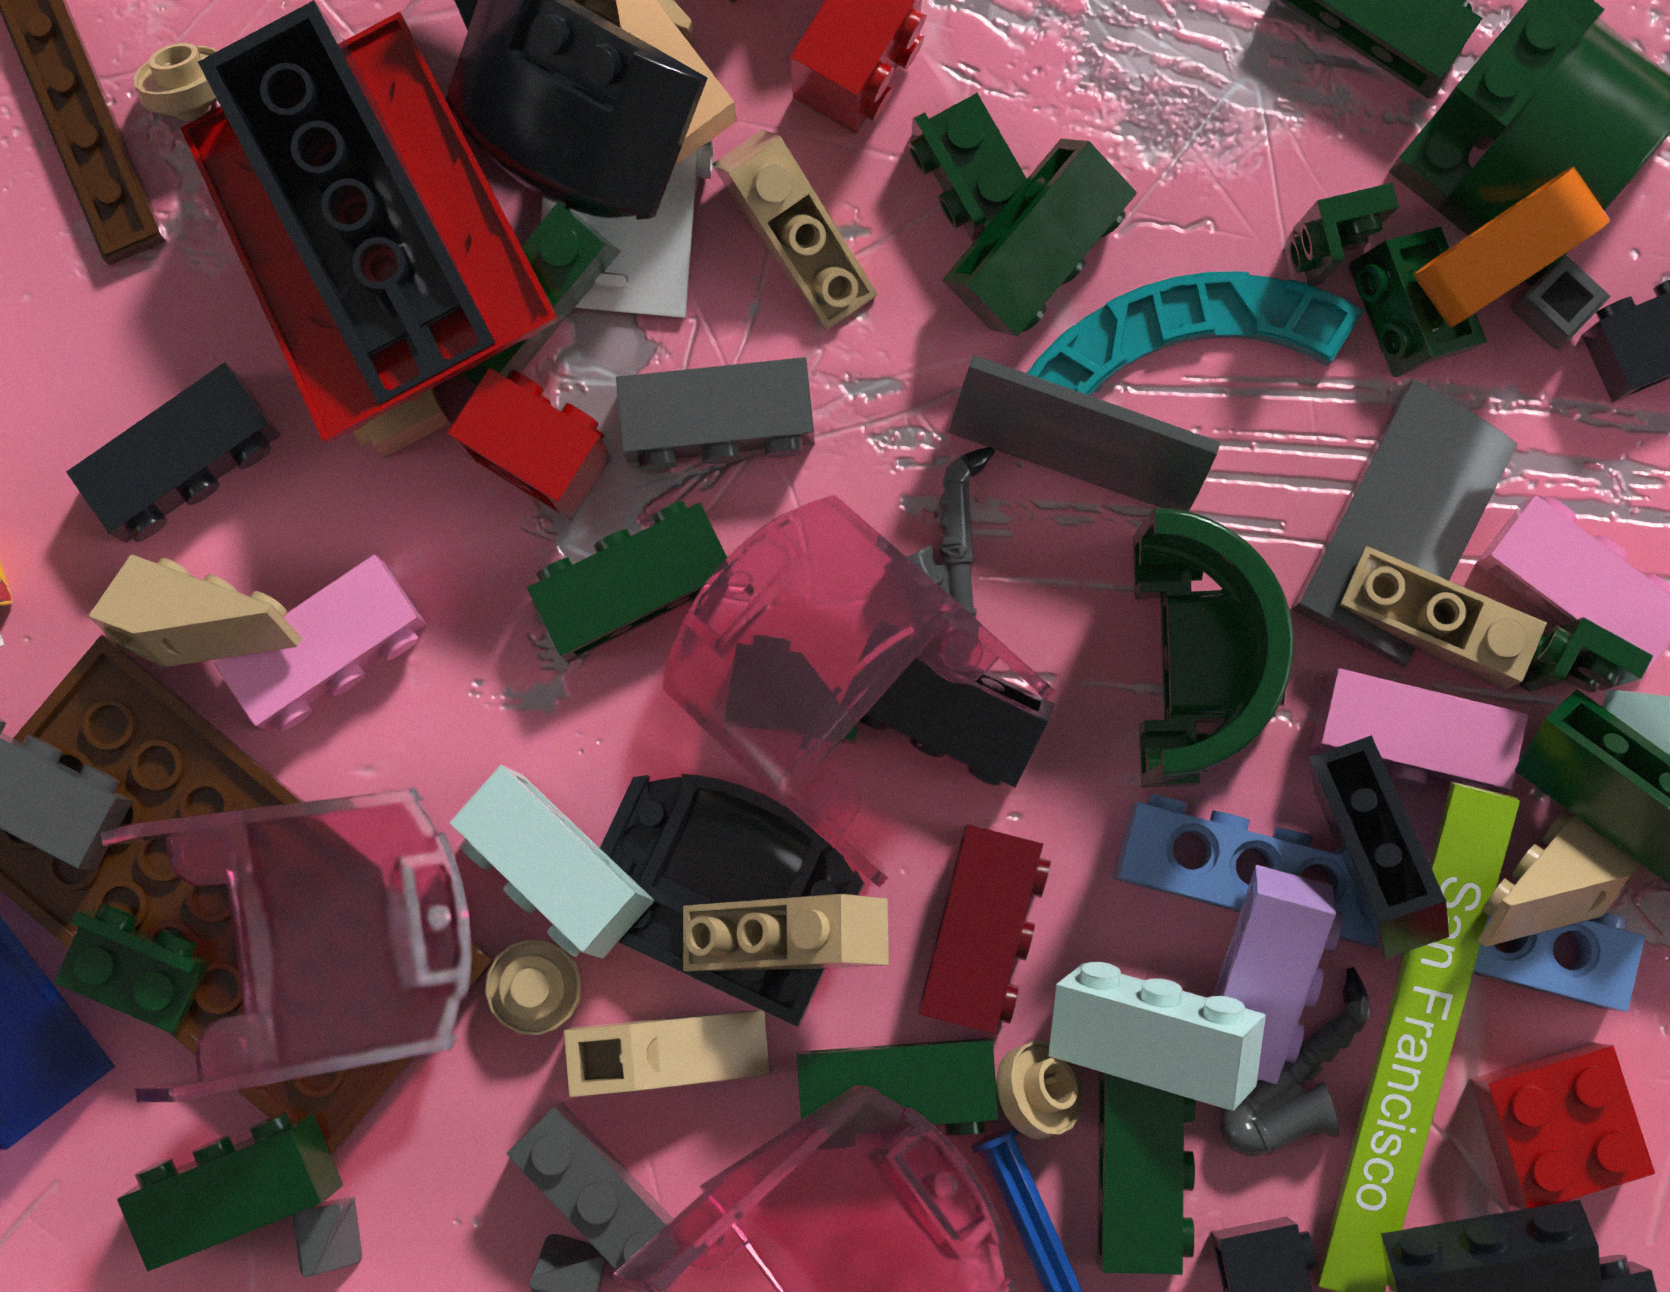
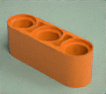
(1512, 247)

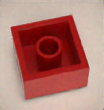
(852, 54)
(530, 442)
(1562, 1126)

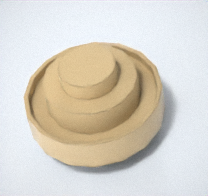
(175, 83)
(533, 987)
(1039, 1091)

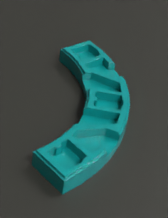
(1192, 310)

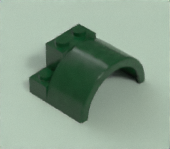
(1541, 100)
(1221, 649)

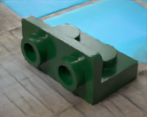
(968, 162)
(1337, 227)
(1399, 309)
(1585, 658)
(132, 969)

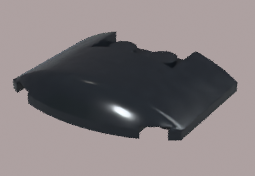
(573, 105)
(721, 844)

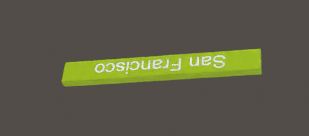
(1416, 1044)

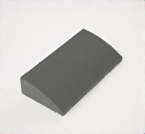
(1082, 436)
(1411, 501)

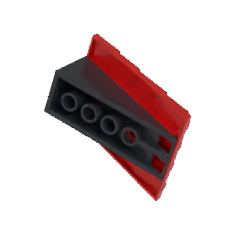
(360, 215)

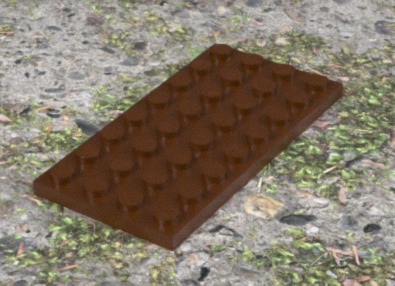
(171, 767)

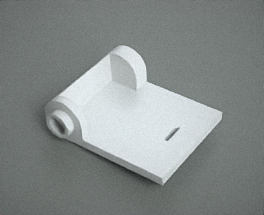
(652, 250)

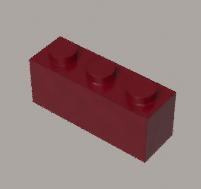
(983, 930)

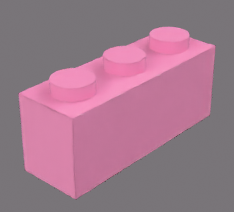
(1578, 576)
(340, 633)
(1422, 731)

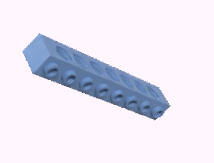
(1598, 977)

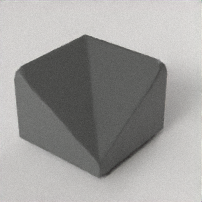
(1560, 303)
(327, 1236)
(568, 1266)

